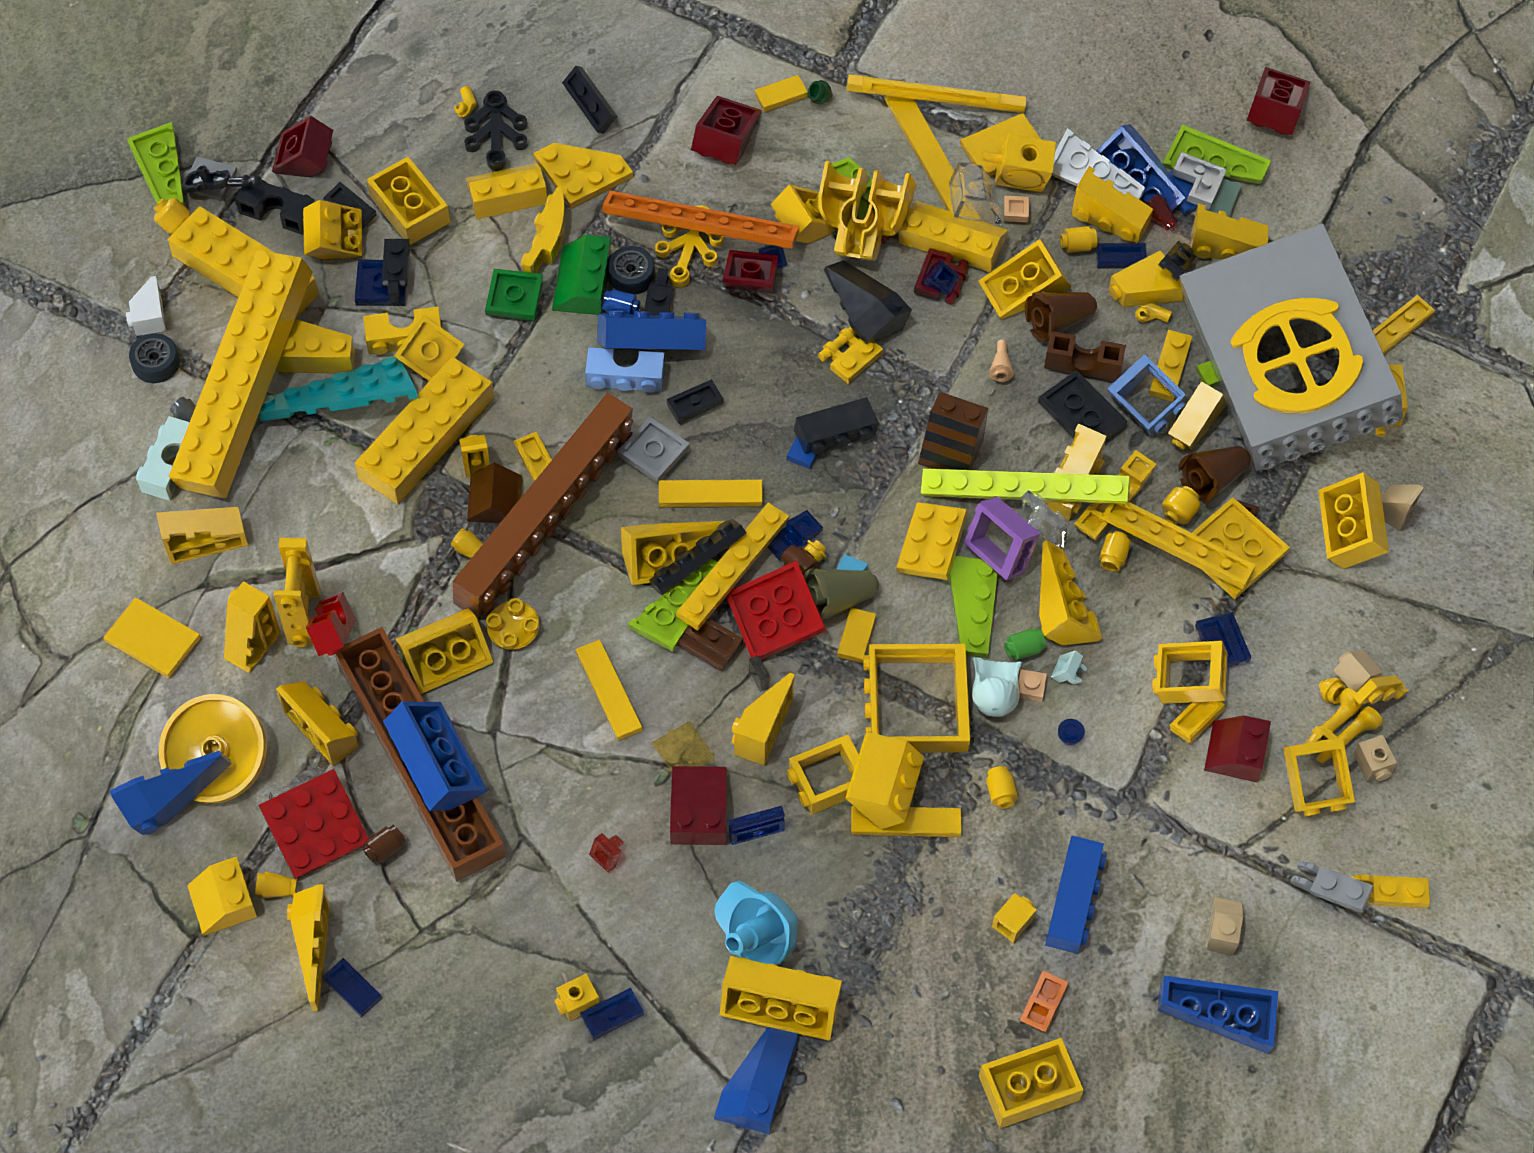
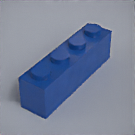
(1075, 894)

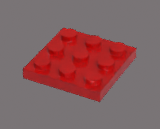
(775, 611)
(314, 824)

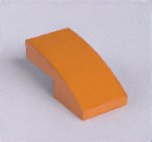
(1044, 1001)

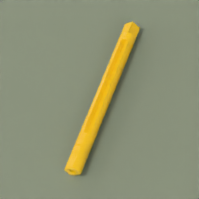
(936, 93)

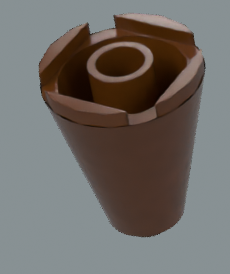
(1057, 311)
(1213, 470)

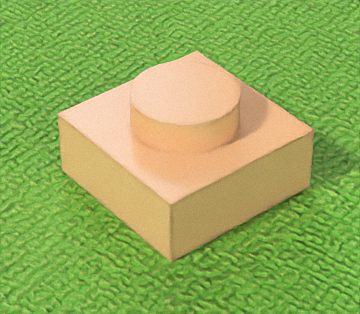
(1016, 209)
(1031, 685)

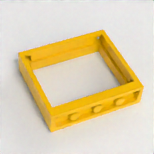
(922, 654)

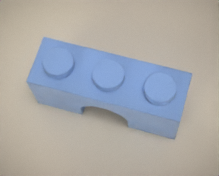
(644, 375)

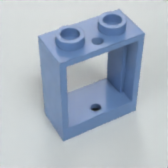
(1131, 379)

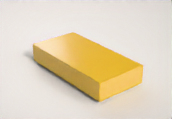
(781, 93)
(856, 635)
(1196, 719)

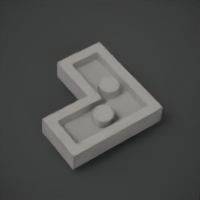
(1204, 175)

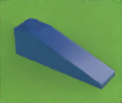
(1134, 156)
(158, 799)
(757, 1085)

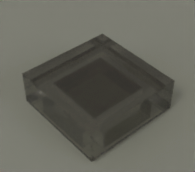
(759, 673)

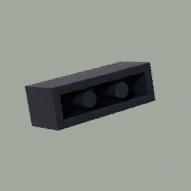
(836, 426)

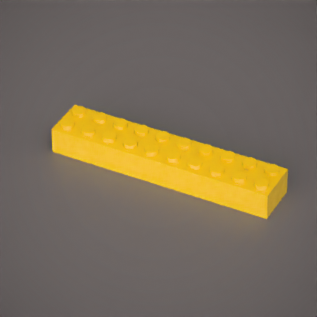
(241, 374)

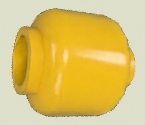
(170, 214)
(1181, 505)

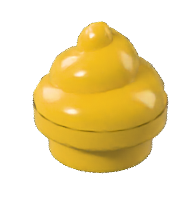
(1331, 689)

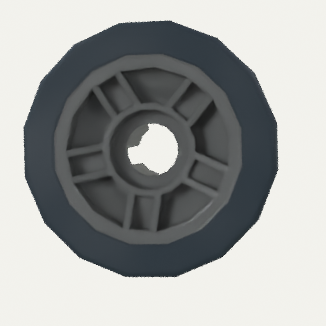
(622, 264)
(163, 352)

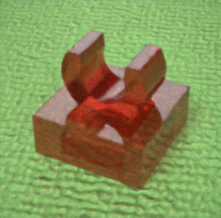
(606, 851)

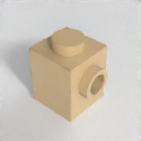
(1356, 669)
(1375, 759)

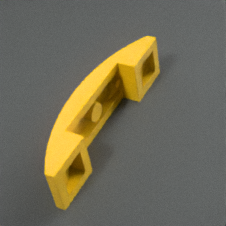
(1139, 470)

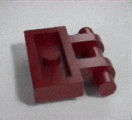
(932, 257)

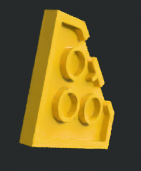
(581, 171)

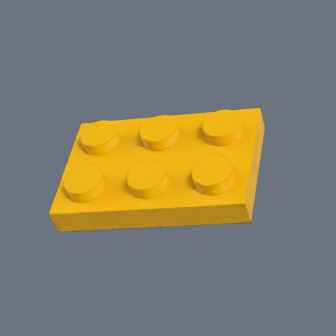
(932, 541)

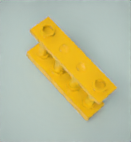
(300, 586)

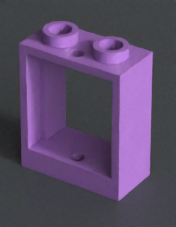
(1023, 535)

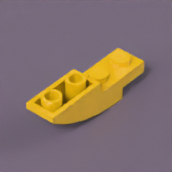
(550, 234)

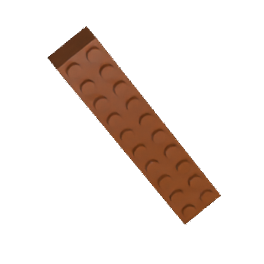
(543, 506)
(380, 684)

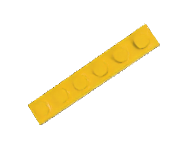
(1180, 543)
(732, 566)

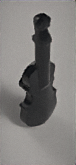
(202, 180)

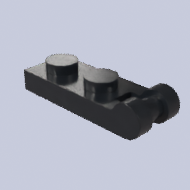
(1178, 259)

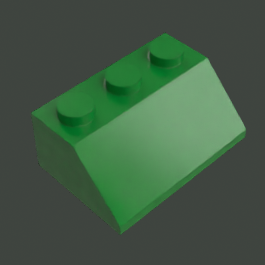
(583, 275)

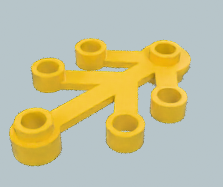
(689, 241)

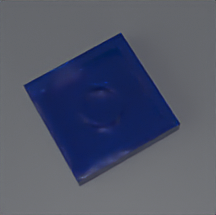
(369, 285)

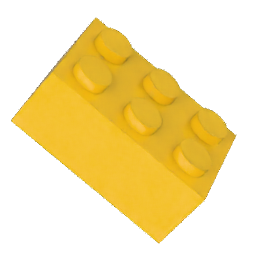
(408, 200)
(1353, 520)
(1030, 1082)

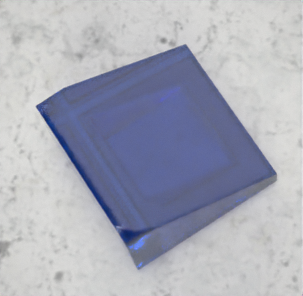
(941, 277)

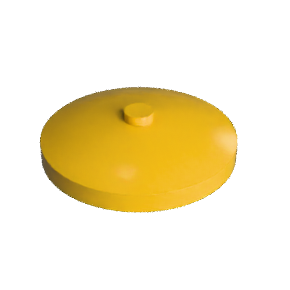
(214, 725)

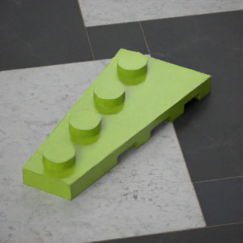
(1240, 163)

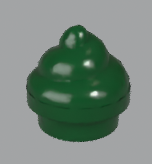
(820, 92)

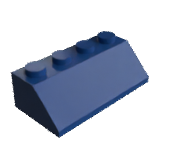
(434, 755)

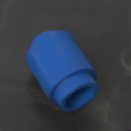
(620, 301)

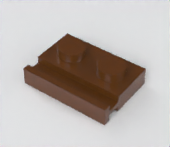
(711, 643)

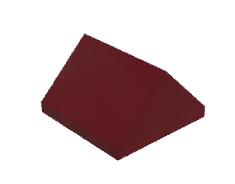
(750, 271)

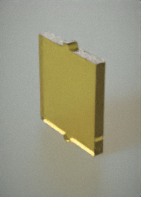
(683, 747)

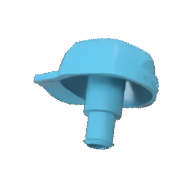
(756, 924)

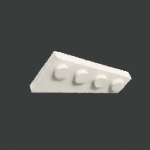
(1075, 156)

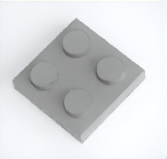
(653, 449)

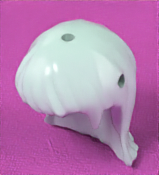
(996, 686)

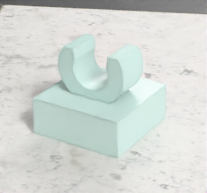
(1067, 667)

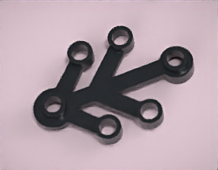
(495, 127)

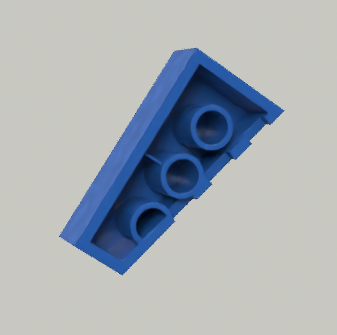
(1224, 1009)

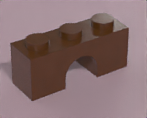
(1100, 363)

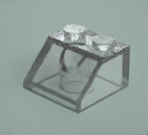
(974, 194)

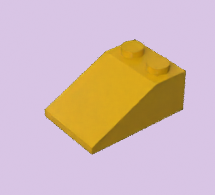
(1020, 276)
(762, 721)

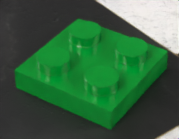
(514, 294)

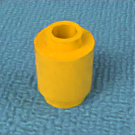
(1078, 239)
(1114, 551)
(1001, 787)

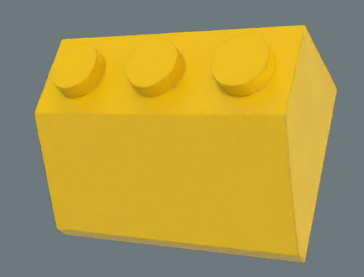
(507, 190)
(444, 650)
(317, 720)
(884, 779)

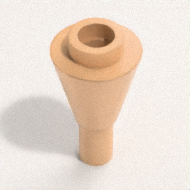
(1001, 367)

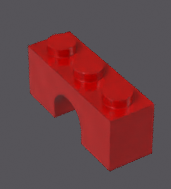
(331, 625)

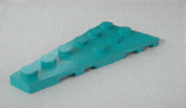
(343, 391)

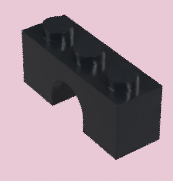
(257, 200)

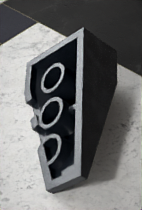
(871, 306)

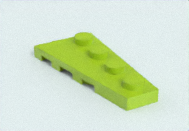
(158, 161)
(973, 602)
(659, 618)

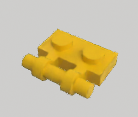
(854, 359)

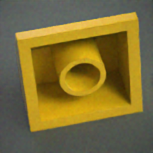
(801, 208)
(221, 896)

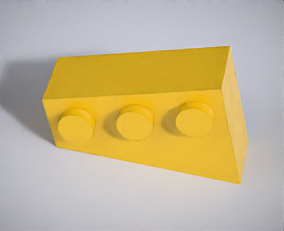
(1110, 209)
(1223, 237)
(316, 350)

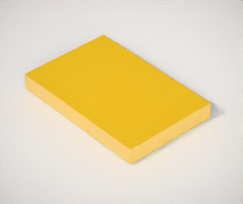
(992, 139)
(152, 637)

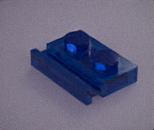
(1225, 629)
(756, 825)

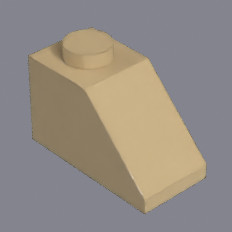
(1400, 503)
(1225, 926)

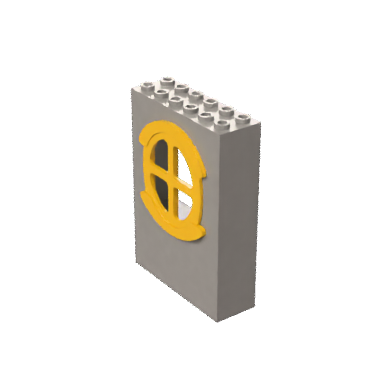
(1270, 292)

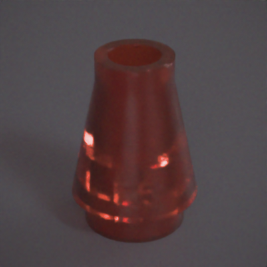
(1162, 212)

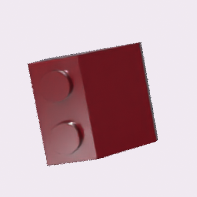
(303, 148)
(1238, 747)

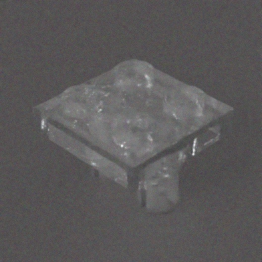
(1049, 523)

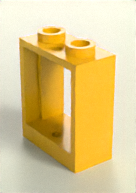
(1191, 651)
(1341, 771)
(831, 797)

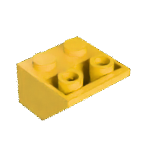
(332, 231)

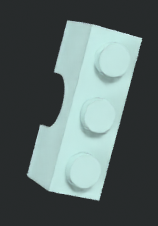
(154, 474)

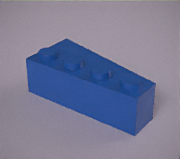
(651, 331)

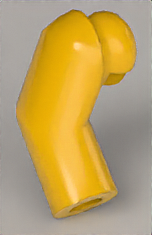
(1152, 311)

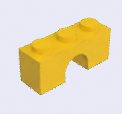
(384, 337)

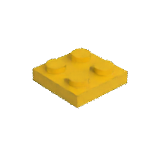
(428, 348)

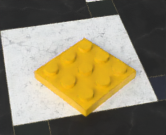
(1245, 536)

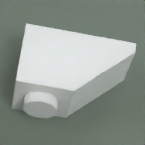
(146, 309)

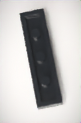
(691, 560)

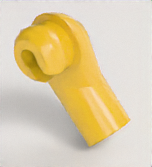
(468, 104)

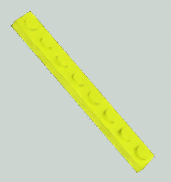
(1015, 484)

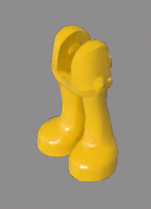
(1367, 720)

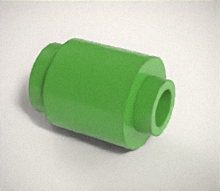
(1025, 644)

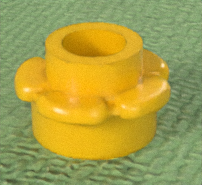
(816, 550)

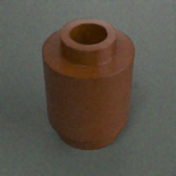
(804, 559)
(384, 844)

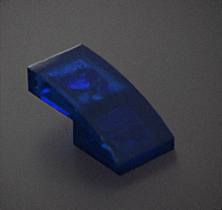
(797, 532)

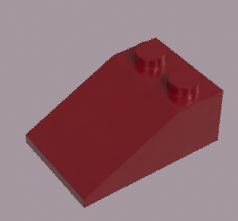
(1278, 101)
(725, 130)
(698, 805)

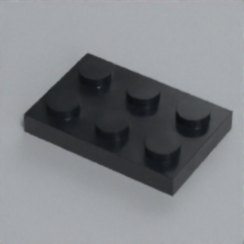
(1078, 402)

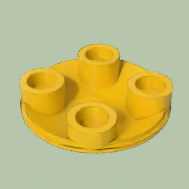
(512, 624)

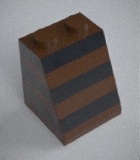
(953, 433)

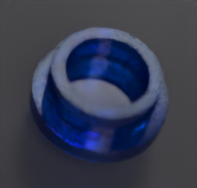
(1071, 731)

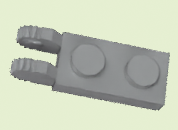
(1334, 886)

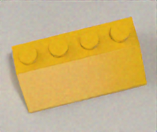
(963, 238)

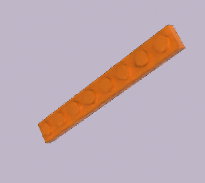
(700, 219)

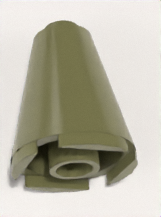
(840, 589)

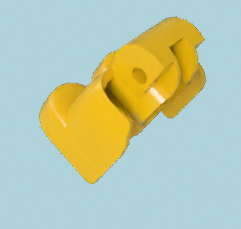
(839, 207)

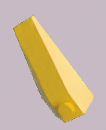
(657, 545)
(1061, 602)
(310, 924)

